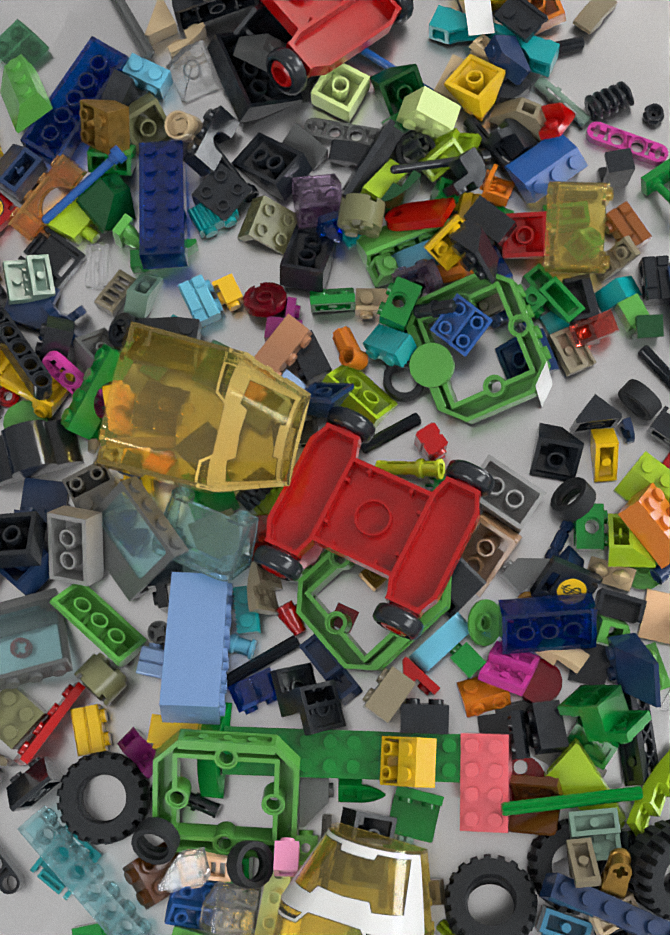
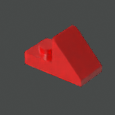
(557, 120)
(425, 684)

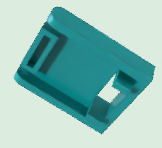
(52, 880)

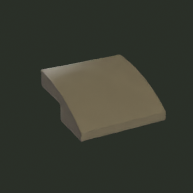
(261, 591)

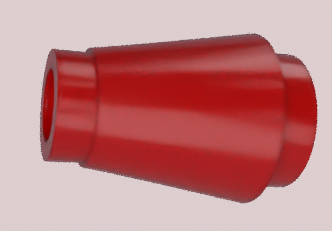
(290, 618)

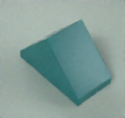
(615, 292)

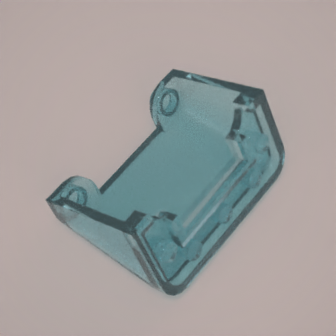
(216, 542)

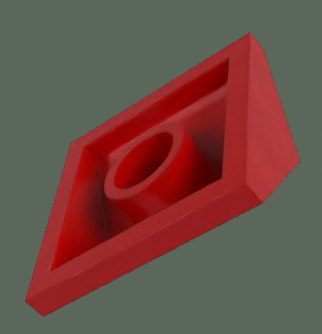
(528, 237)

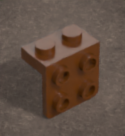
(534, 787)
(146, 878)

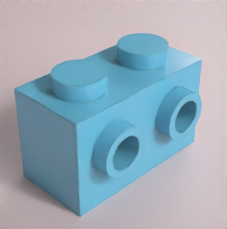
(148, 76)

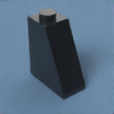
(121, 89)

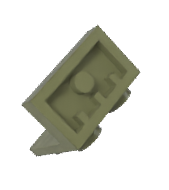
(268, 224)

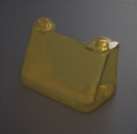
(576, 227)

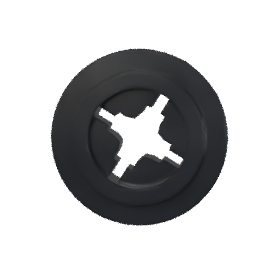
(115, 331)

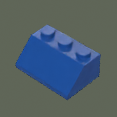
(545, 162)

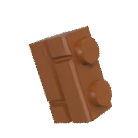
(625, 222)

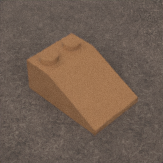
(489, 547)

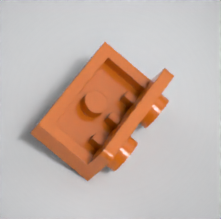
(496, 189)
(481, 697)

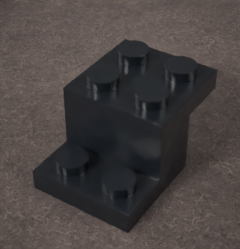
(315, 702)

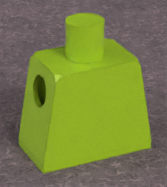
(74, 225)

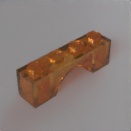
(28, 218)

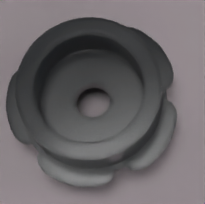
(657, 110)

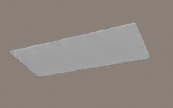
(479, 17)
(544, 384)

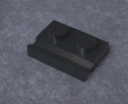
(521, 18)

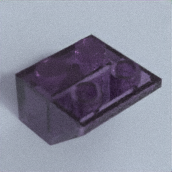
(315, 197)

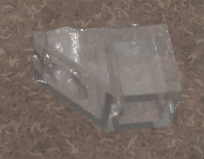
(187, 869)

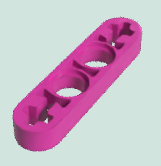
(627, 140)
(61, 378)

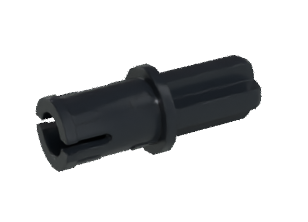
(434, 308)

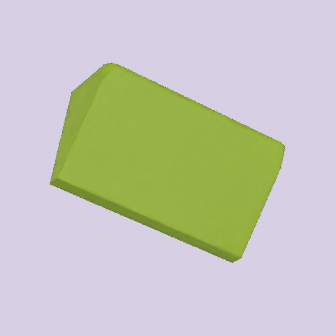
(447, 148)

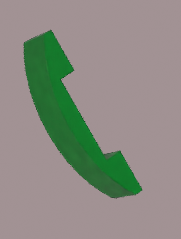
(209, 778)

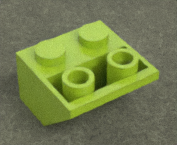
(624, 547)

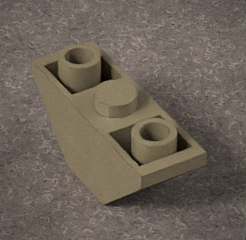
(522, 110)

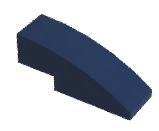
(330, 668)

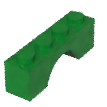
(80, 415)

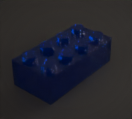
(547, 623)

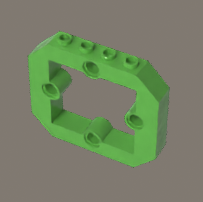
(512, 390)
(339, 641)
(244, 748)

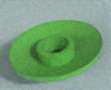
(484, 622)

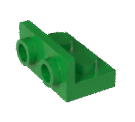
(332, 300)
(598, 752)

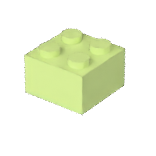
(341, 91)
(428, 113)

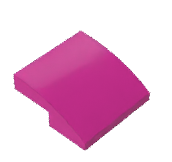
(509, 671)

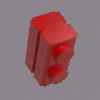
(431, 442)

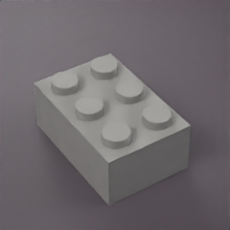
(512, 497)
(75, 545)

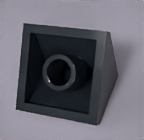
(596, 415)

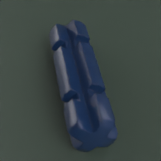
(560, 539)

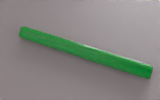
(571, 801)

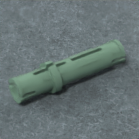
(543, 84)

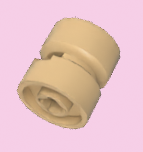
(181, 126)

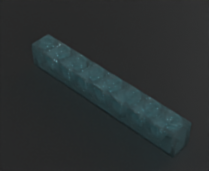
(80, 884)

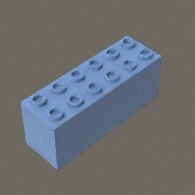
(196, 649)

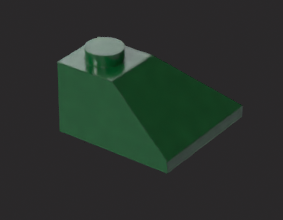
(395, 84)
(107, 202)

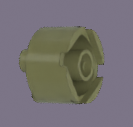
(361, 215)
(101, 679)

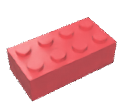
(485, 781)

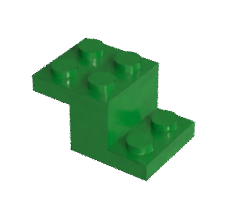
(604, 713)

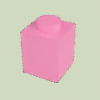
(286, 857)

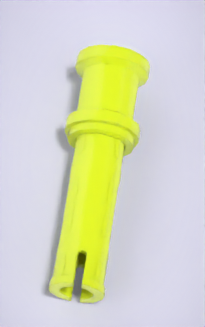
(419, 468)

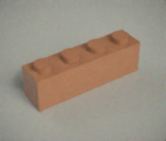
(284, 344)

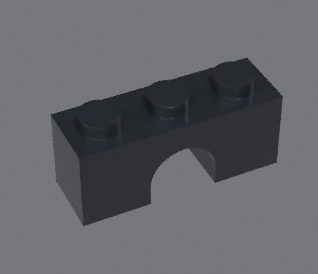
(201, 152)

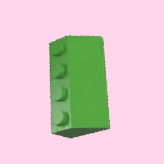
(391, 242)
(99, 623)

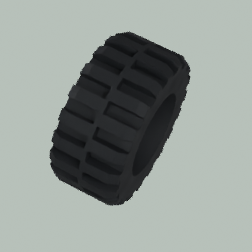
(72, 804)
(541, 859)
(649, 864)
(490, 872)

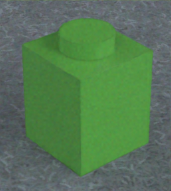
(628, 310)

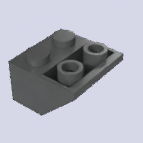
(89, 486)

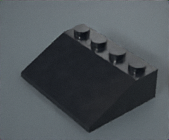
(246, 85)

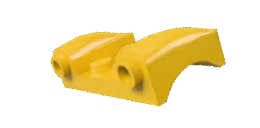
(42, 408)

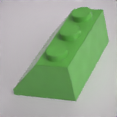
(23, 93)

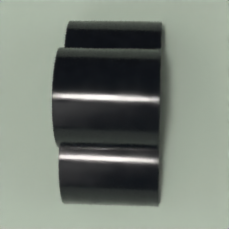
(198, 11)
(36, 449)

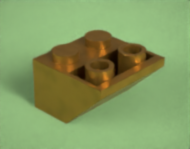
(104, 124)

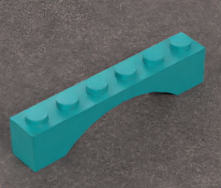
(451, 27)

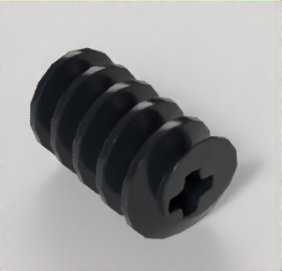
(608, 99)

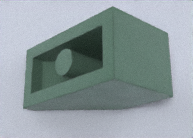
(142, 295)

